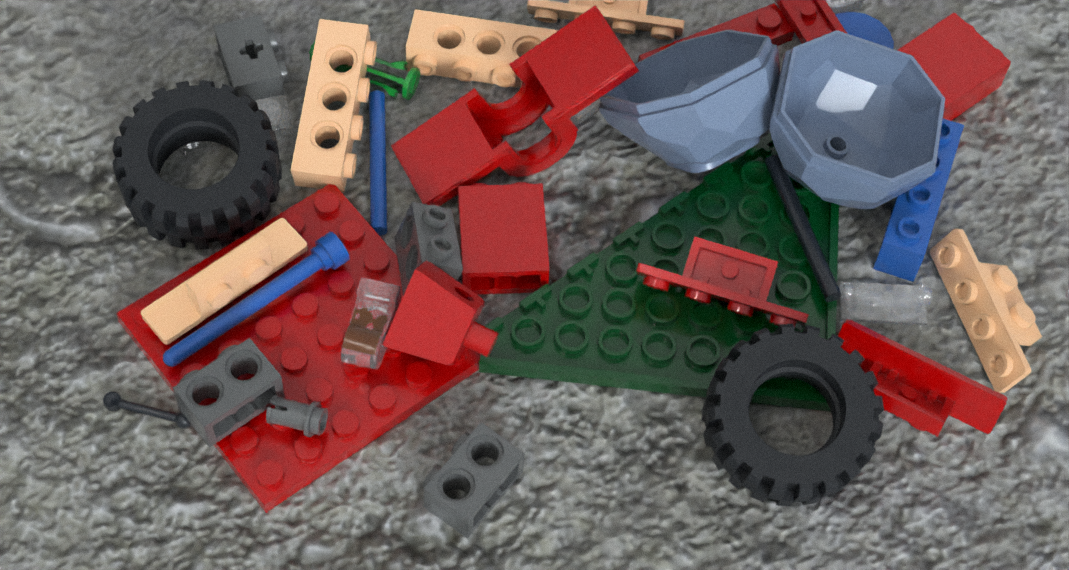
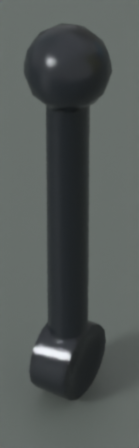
(113, 402)

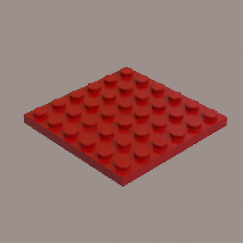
(304, 342)

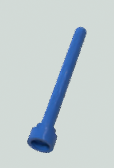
(326, 254)

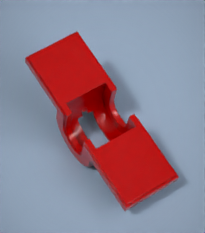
(466, 137)

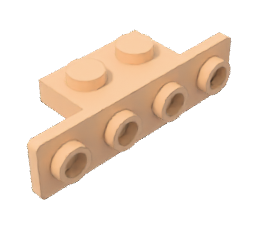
(622, 15)
(223, 281)
(988, 308)

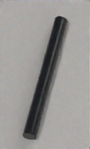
(803, 229)

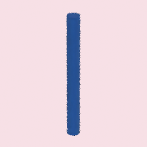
(377, 151)

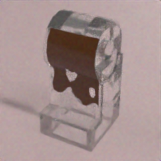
(370, 323)

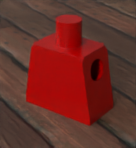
(439, 318)

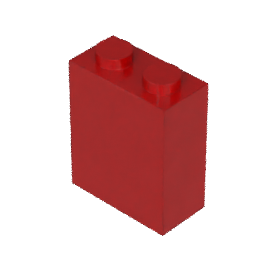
(958, 63)
(503, 238)

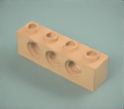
(334, 45)
(469, 47)

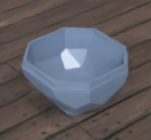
(699, 99)
(855, 120)

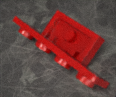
(728, 276)
(920, 387)

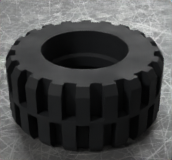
(197, 115)
(829, 371)

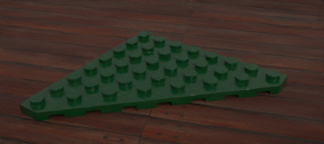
(618, 333)

